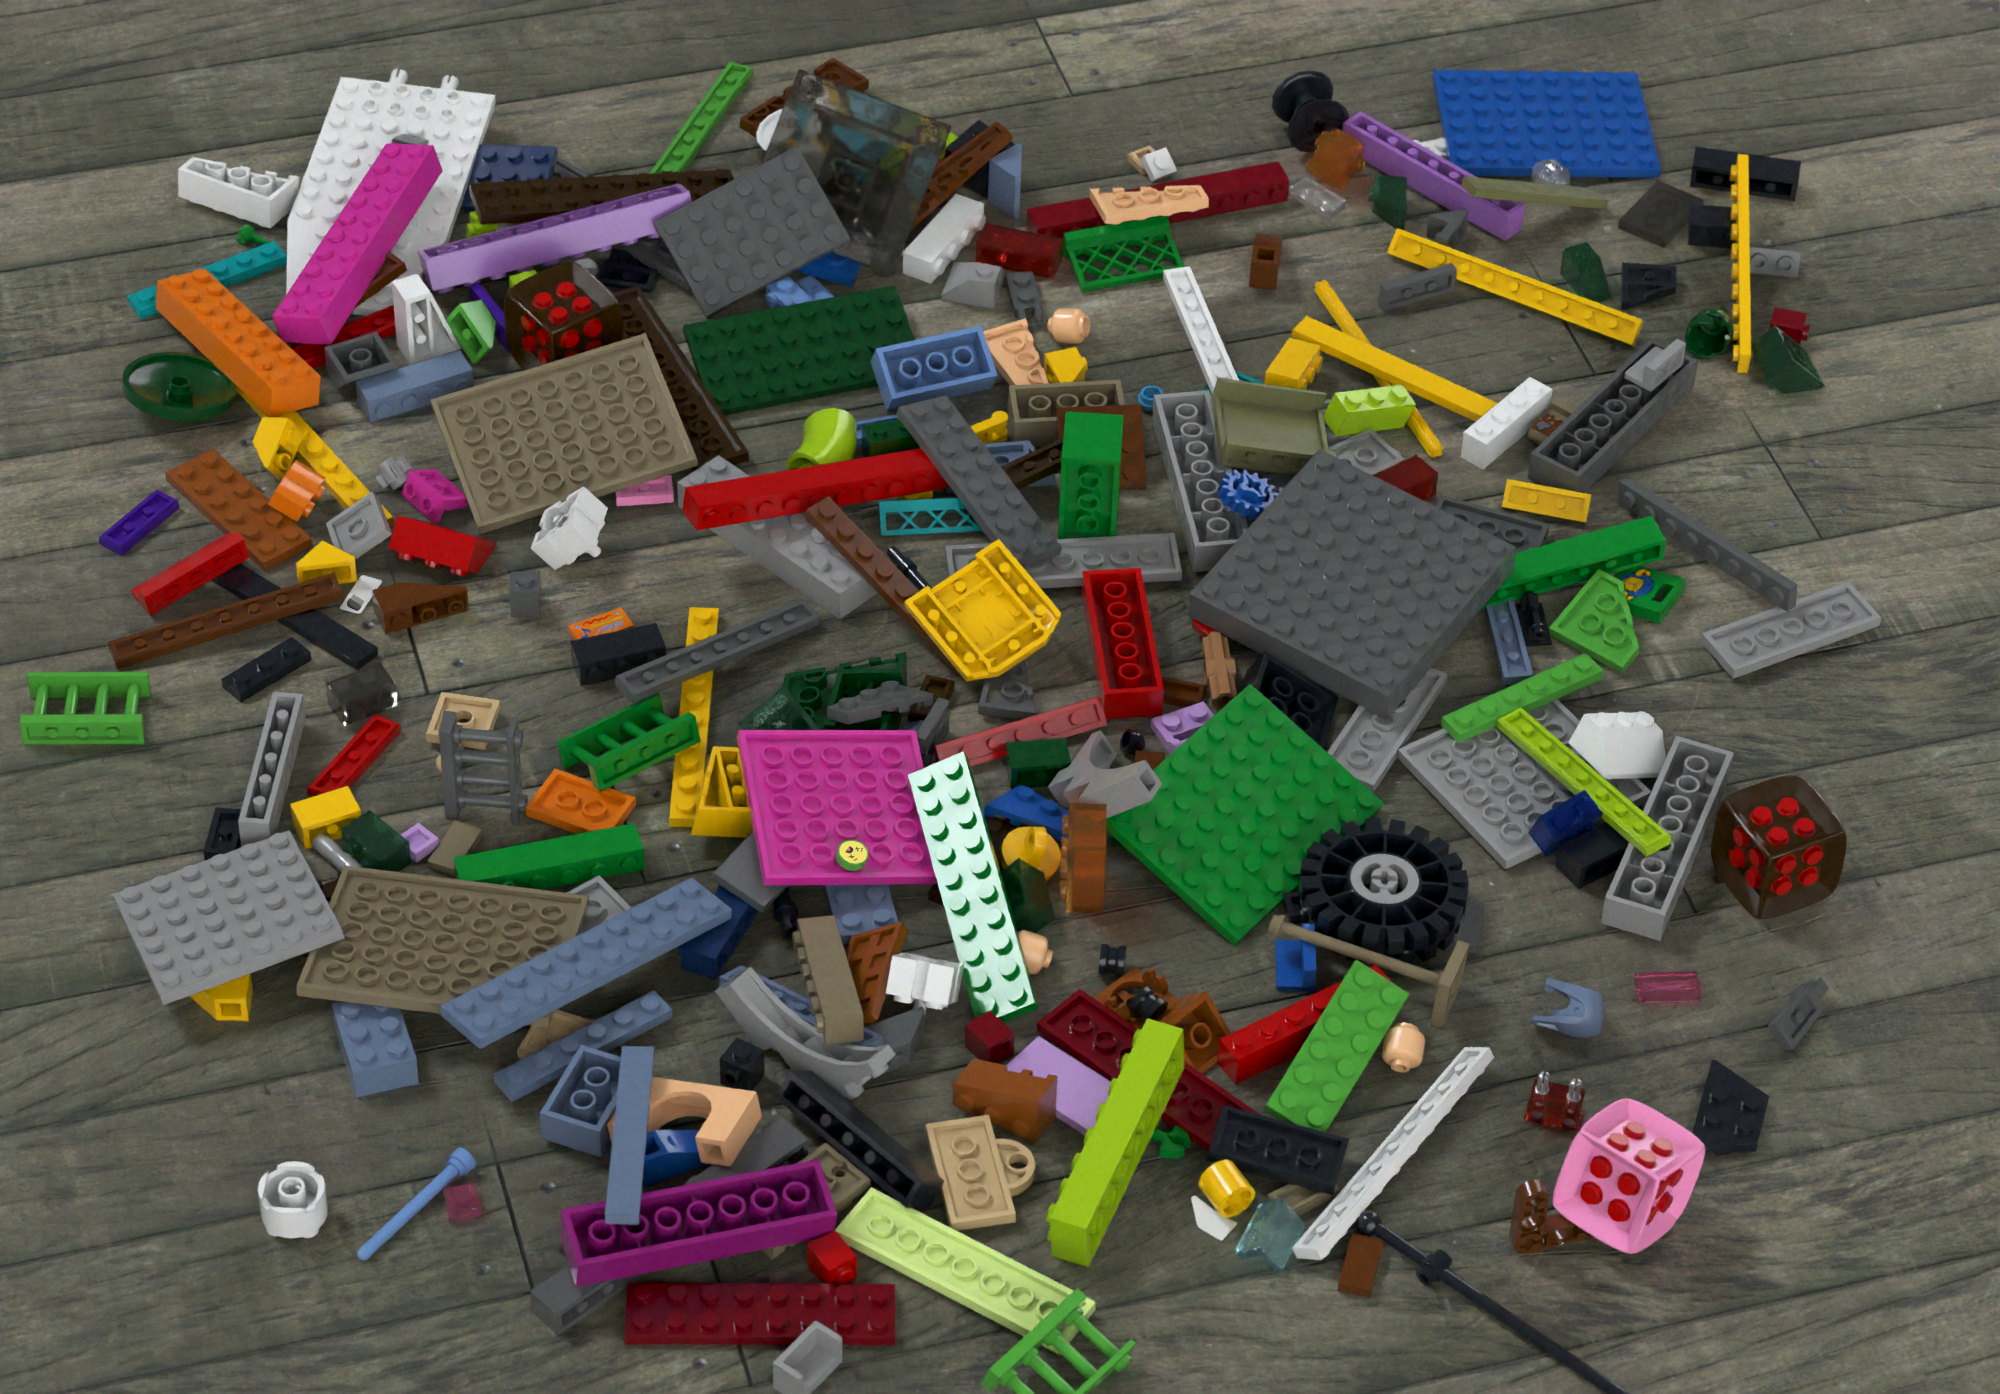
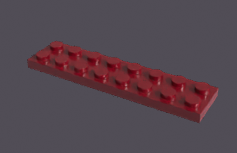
(1101, 1040)
(757, 1313)

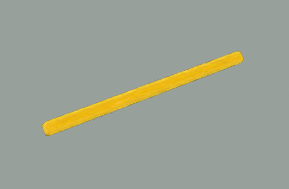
(1350, 327)

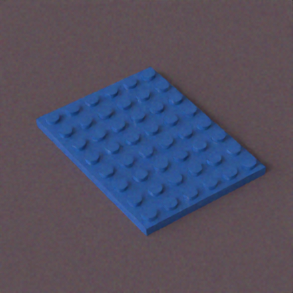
(1517, 118)

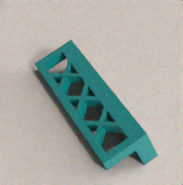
(924, 506)

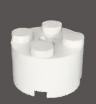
(293, 1200)

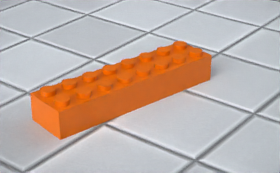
(238, 342)

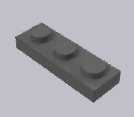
(1417, 287)

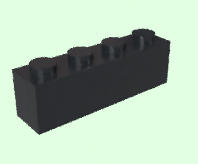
(1767, 175)

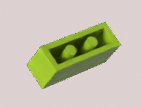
(1369, 408)

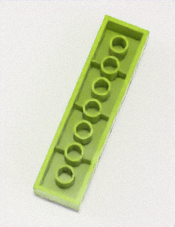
(1116, 1142)

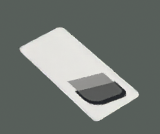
(360, 594)

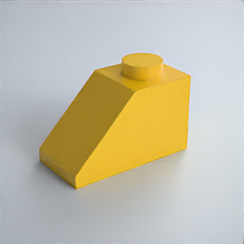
(1065, 366)

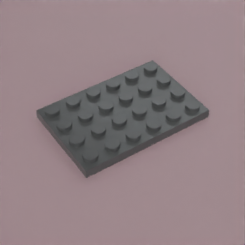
(752, 232)

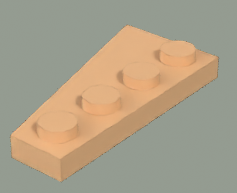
(1147, 203)
(1015, 354)

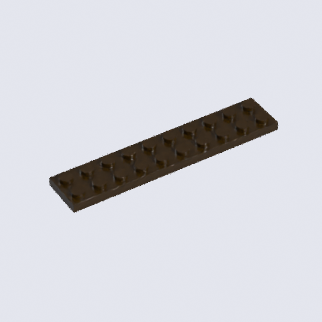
(543, 198)
(701, 416)

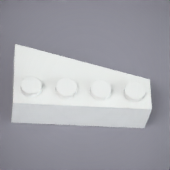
(238, 191)

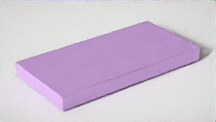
(1078, 1086)

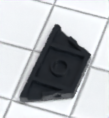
(1729, 1112)

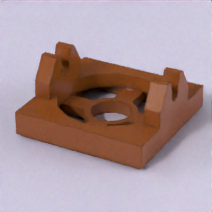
(1134, 977)

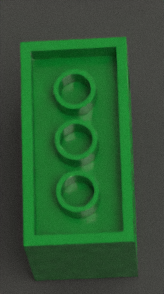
(1090, 475)

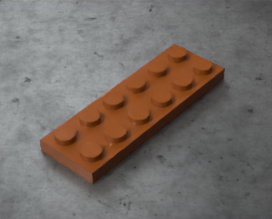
(239, 507)

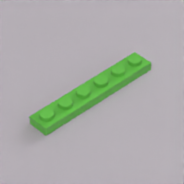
(1526, 694)

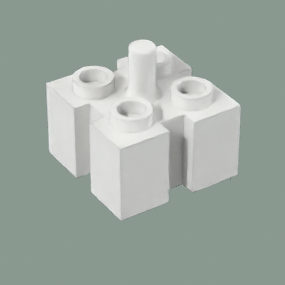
(570, 529)
(924, 980)

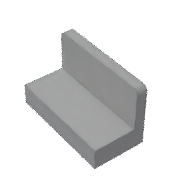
(1657, 365)

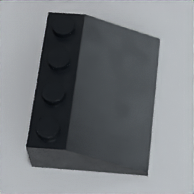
(1294, 695)

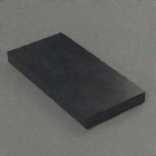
(1278, 1149)

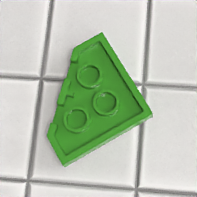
(1599, 623)

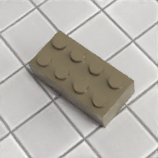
(1034, 406)

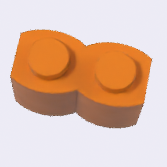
(297, 490)

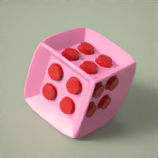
(1628, 1175)

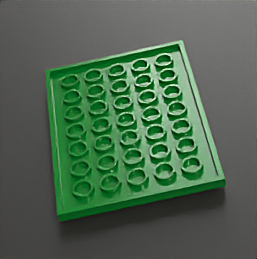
(1241, 813)

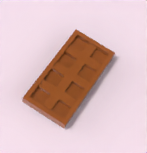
(870, 963)

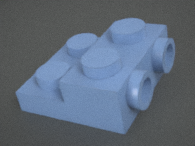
(788, 292)

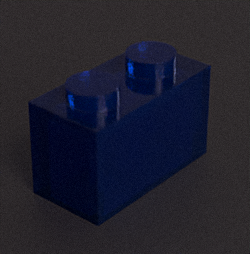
(1565, 822)

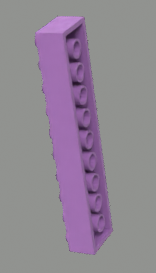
(549, 239)

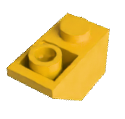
(277, 444)
(228, 1000)

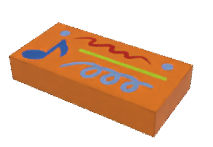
(601, 624)

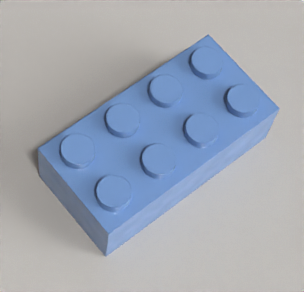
(934, 367)

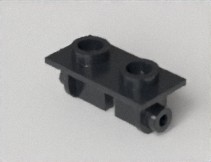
(1533, 620)

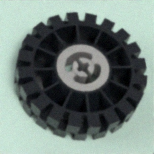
(1378, 919)

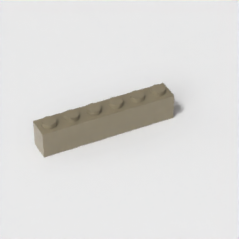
(828, 980)

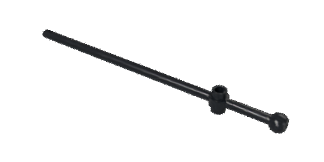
(1435, 1269)

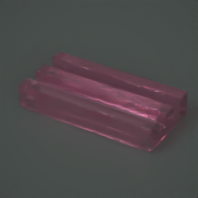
(1672, 987)

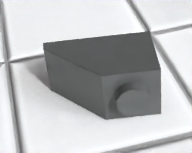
(902, 1034)

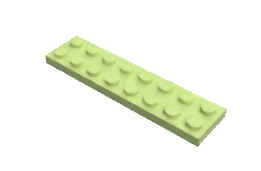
(955, 1265)

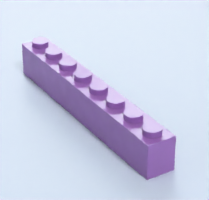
(1432, 175)

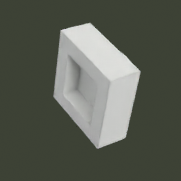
(1158, 164)

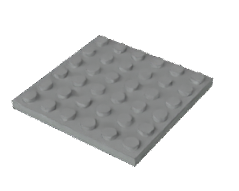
(1497, 785)
(227, 917)

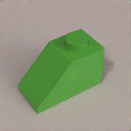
(473, 328)

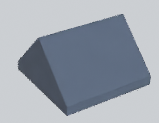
(1006, 181)

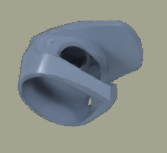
(1583, 1015)

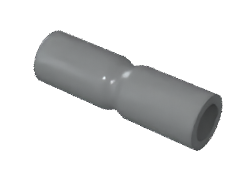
(333, 852)

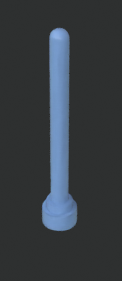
(459, 1164)

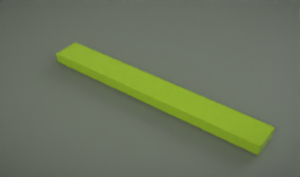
(1579, 776)

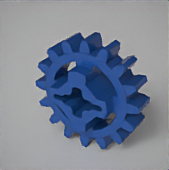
(1246, 493)

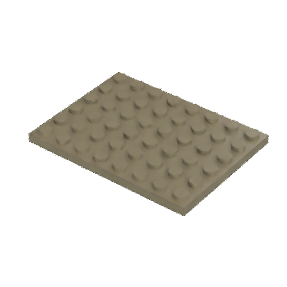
(562, 427)
(432, 938)

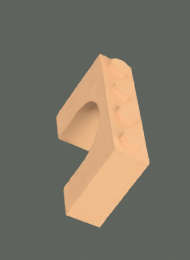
(728, 1112)

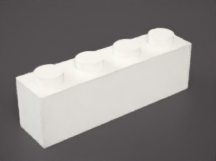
(943, 238)
(1505, 423)

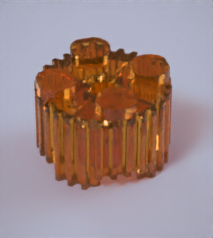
(1336, 158)

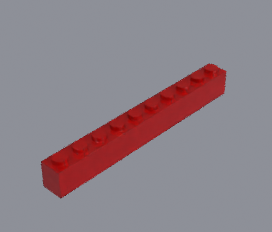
(800, 488)

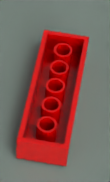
(1122, 643)

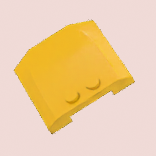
(986, 614)

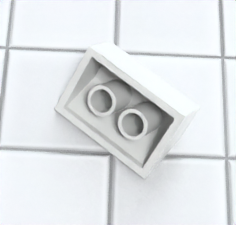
(1620, 744)

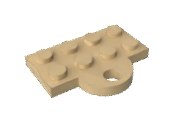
(978, 1171)

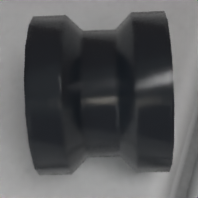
(1112, 960)
(1147, 1004)

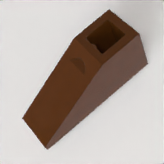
(1265, 261)
(414, 604)

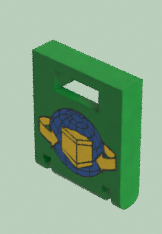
(1643, 586)

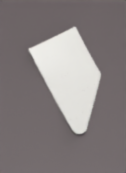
(1210, 1220)

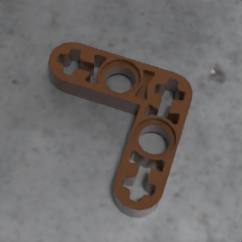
(1538, 1230)

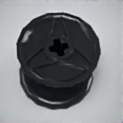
(1308, 107)

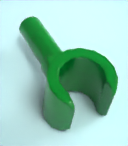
(248, 234)

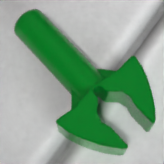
(1167, 1141)

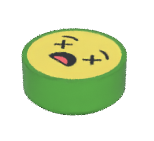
(852, 855)

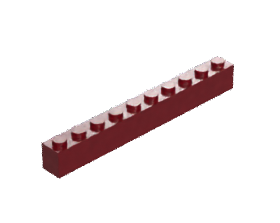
(1226, 193)

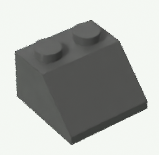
(358, 360)

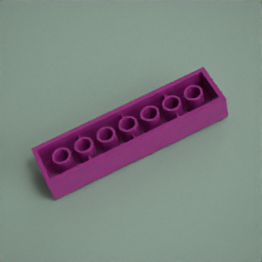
(700, 1223)

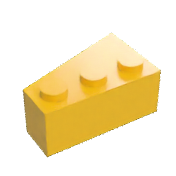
(723, 797)

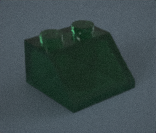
(1785, 363)
(779, 712)
(1027, 896)

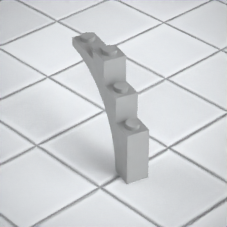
(1093, 782)
(777, 1027)

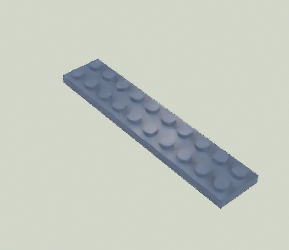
(585, 963)

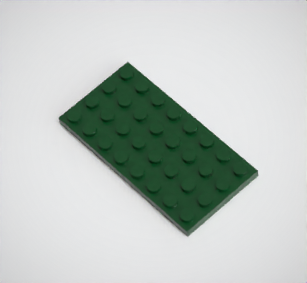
(796, 349)

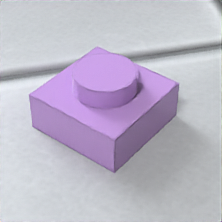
(421, 841)

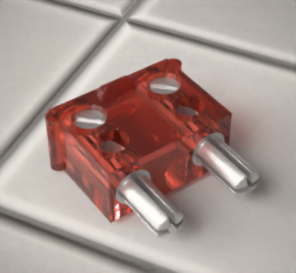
(1556, 1104)

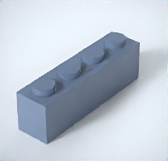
(413, 385)

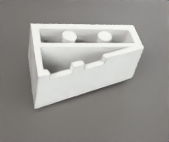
(419, 321)

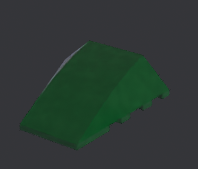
(821, 688)

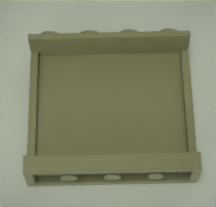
(1268, 426)

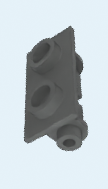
(1774, 262)

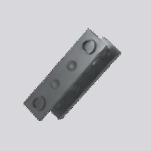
(455, 777)

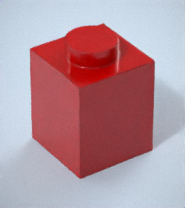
(832, 1259)

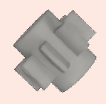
(393, 472)

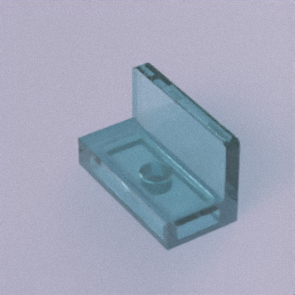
(1271, 1234)

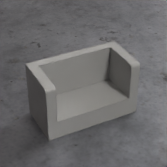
(807, 1360)

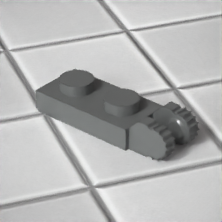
(1024, 296)

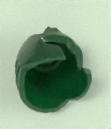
(1709, 333)

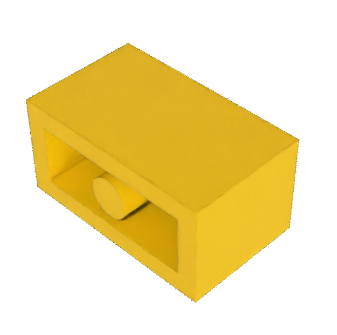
(324, 814)

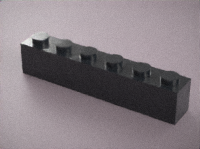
(859, 1139)

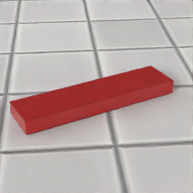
(356, 756)

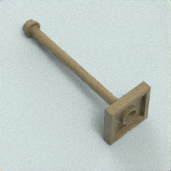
(1446, 982)

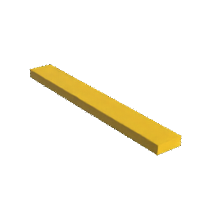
(1393, 369)

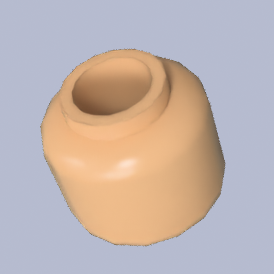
(1069, 325)
(1035, 951)
(1403, 1047)

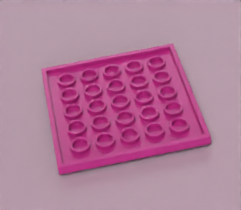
(830, 788)

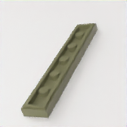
(1534, 192)

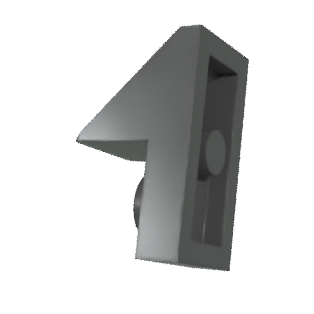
(1447, 227)

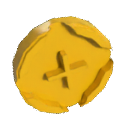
(1032, 846)

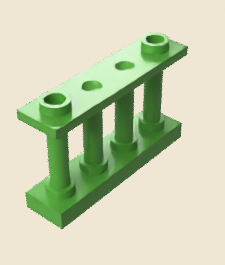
(85, 728)
(1049, 1332)

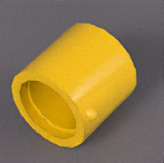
(1226, 1188)

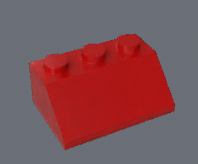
(439, 546)

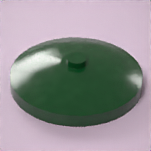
(178, 386)

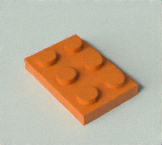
(577, 806)

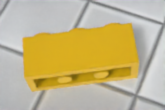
(1295, 365)

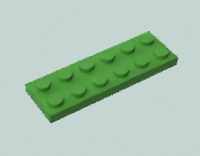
(1337, 1049)

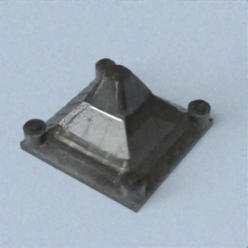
(866, 158)

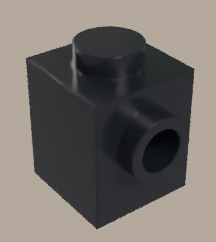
(742, 1065)

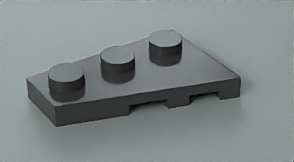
(1008, 694)
(872, 702)

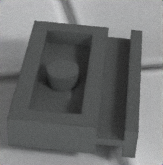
(934, 727)

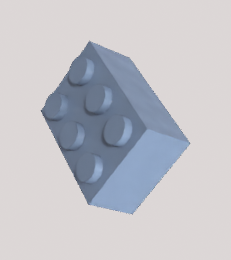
(374, 1047)
(583, 1102)

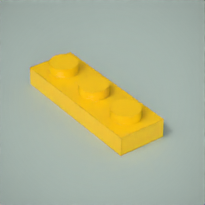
(1546, 501)

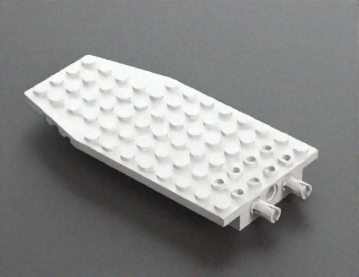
(353, 135)

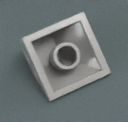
(974, 284)

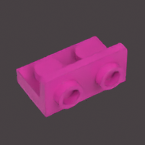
(432, 493)

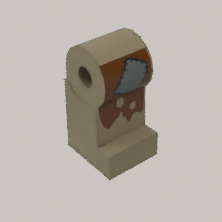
(1550, 421)

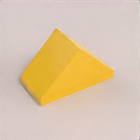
(326, 560)

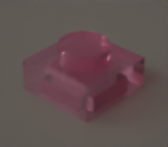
(462, 1202)

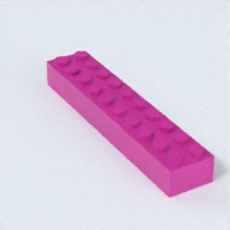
(357, 244)

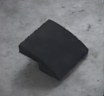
(627, 272)

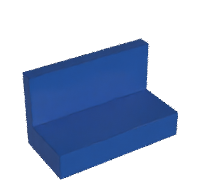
(1295, 964)

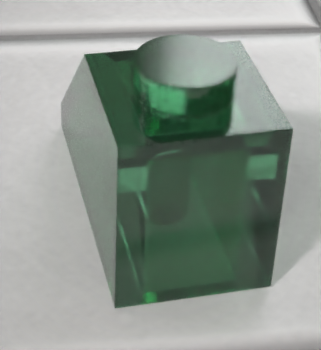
(1389, 199)
(1585, 272)

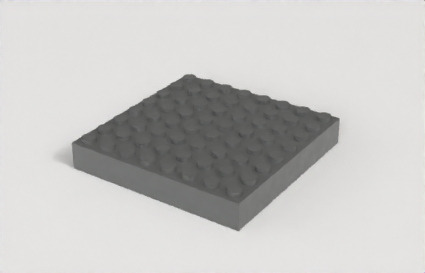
(1352, 583)

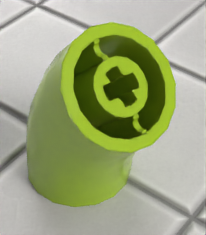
(827, 438)

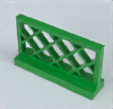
(1118, 238)

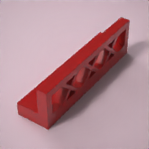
(191, 573)

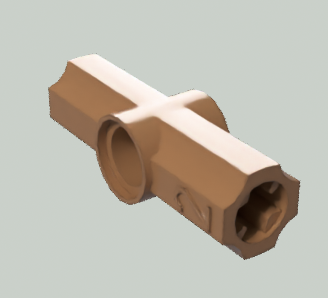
(1218, 669)

